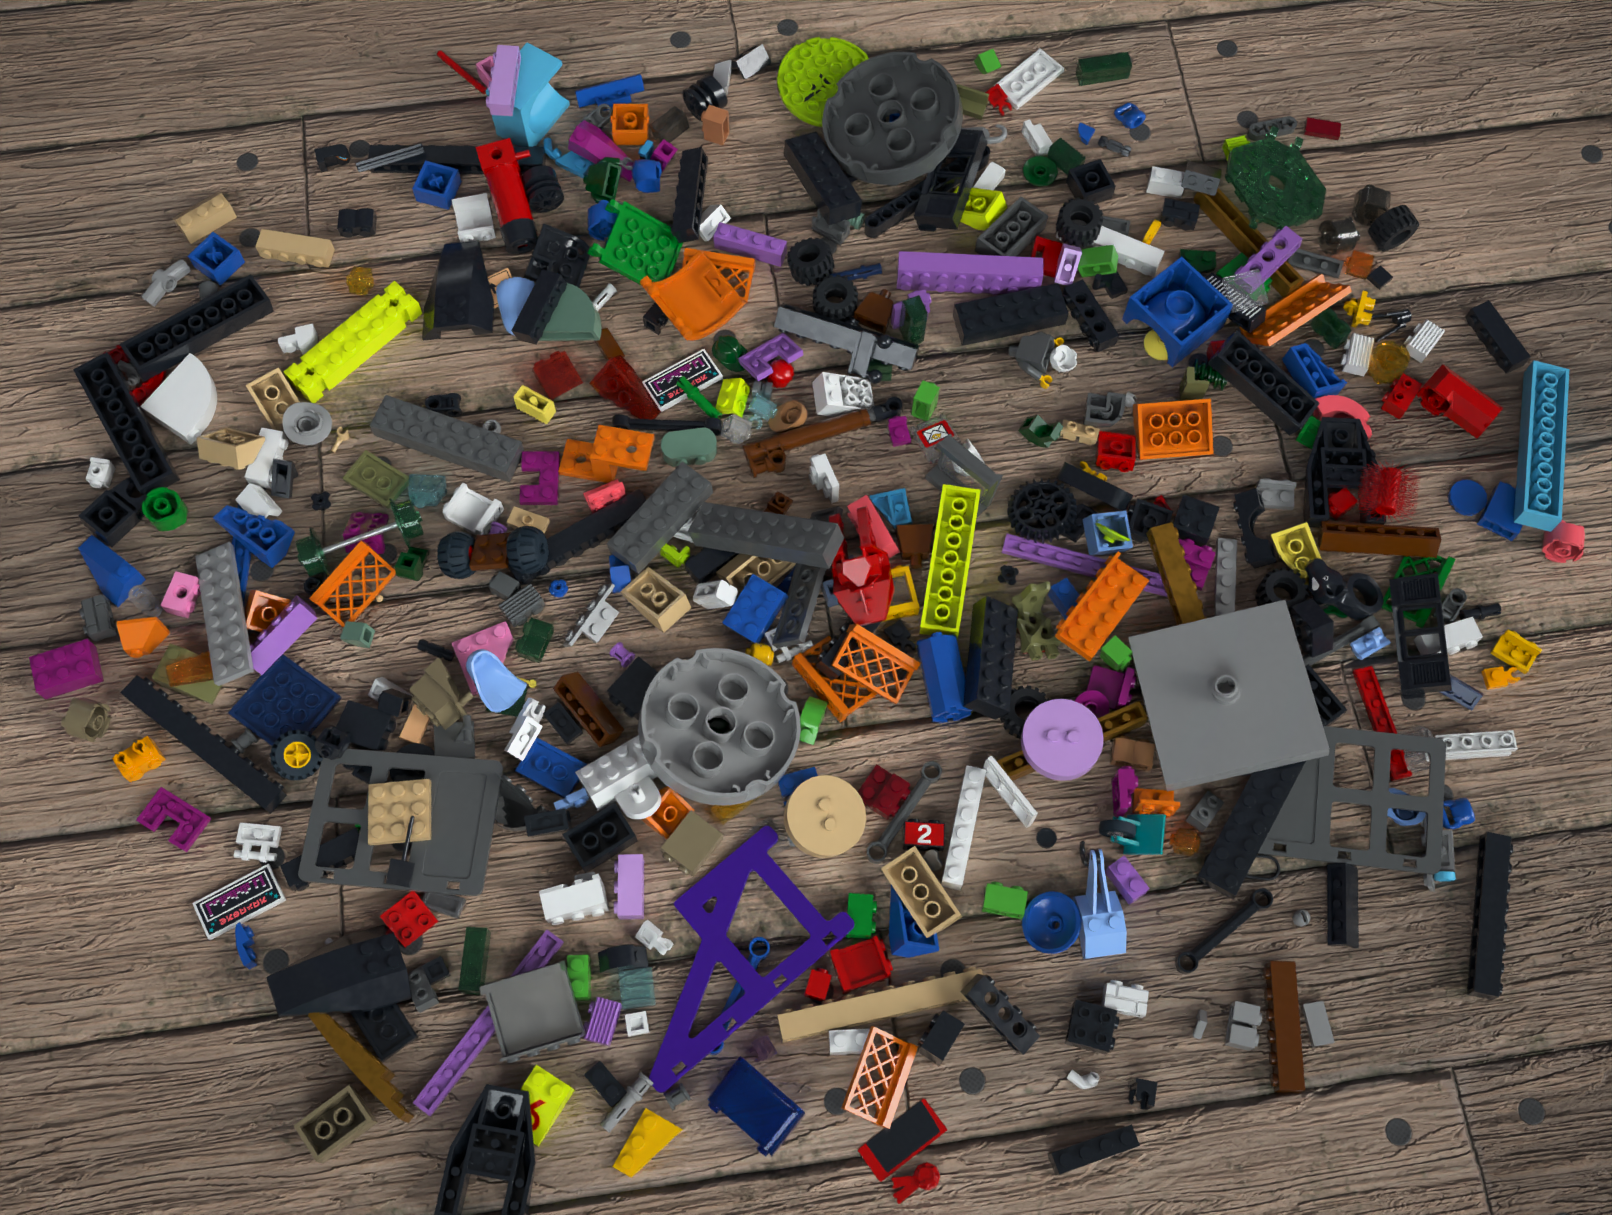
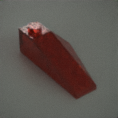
(623, 386)

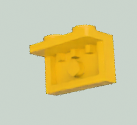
(1516, 651)

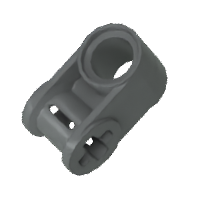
(596, 117)
(1450, 607)

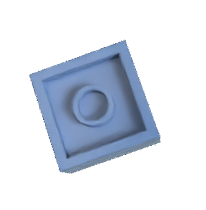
(1114, 520)

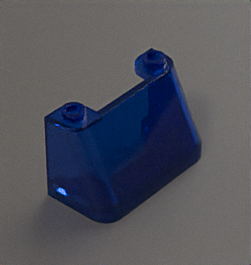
(756, 1106)

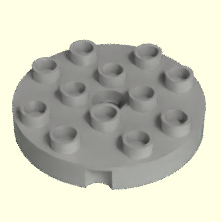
(711, 764)

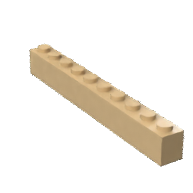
(874, 1006)

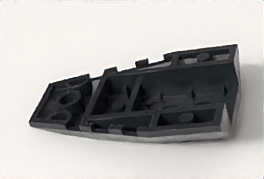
(459, 293)
(345, 975)

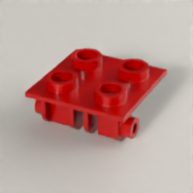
(409, 918)

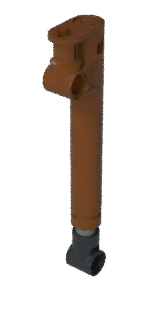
(763, 452)

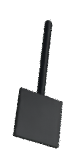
(401, 871)

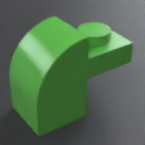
(811, 719)

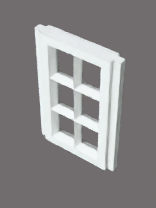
(1009, 792)

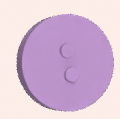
(1062, 739)

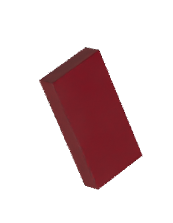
(1322, 128)

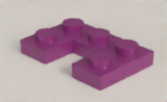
(547, 491)
(167, 804)

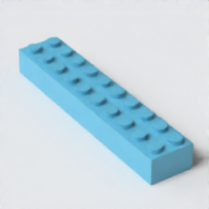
(1542, 446)

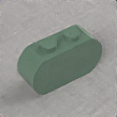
(689, 446)

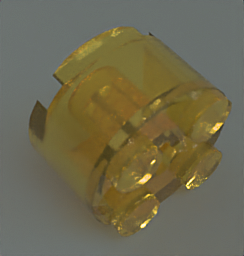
(1388, 362)

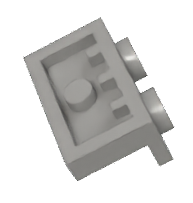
(1277, 493)

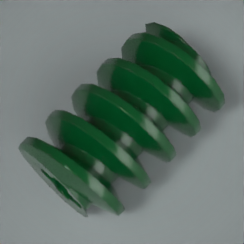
(1209, 374)

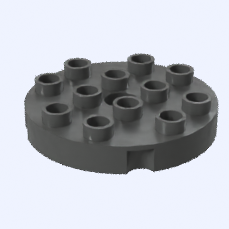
(899, 149)

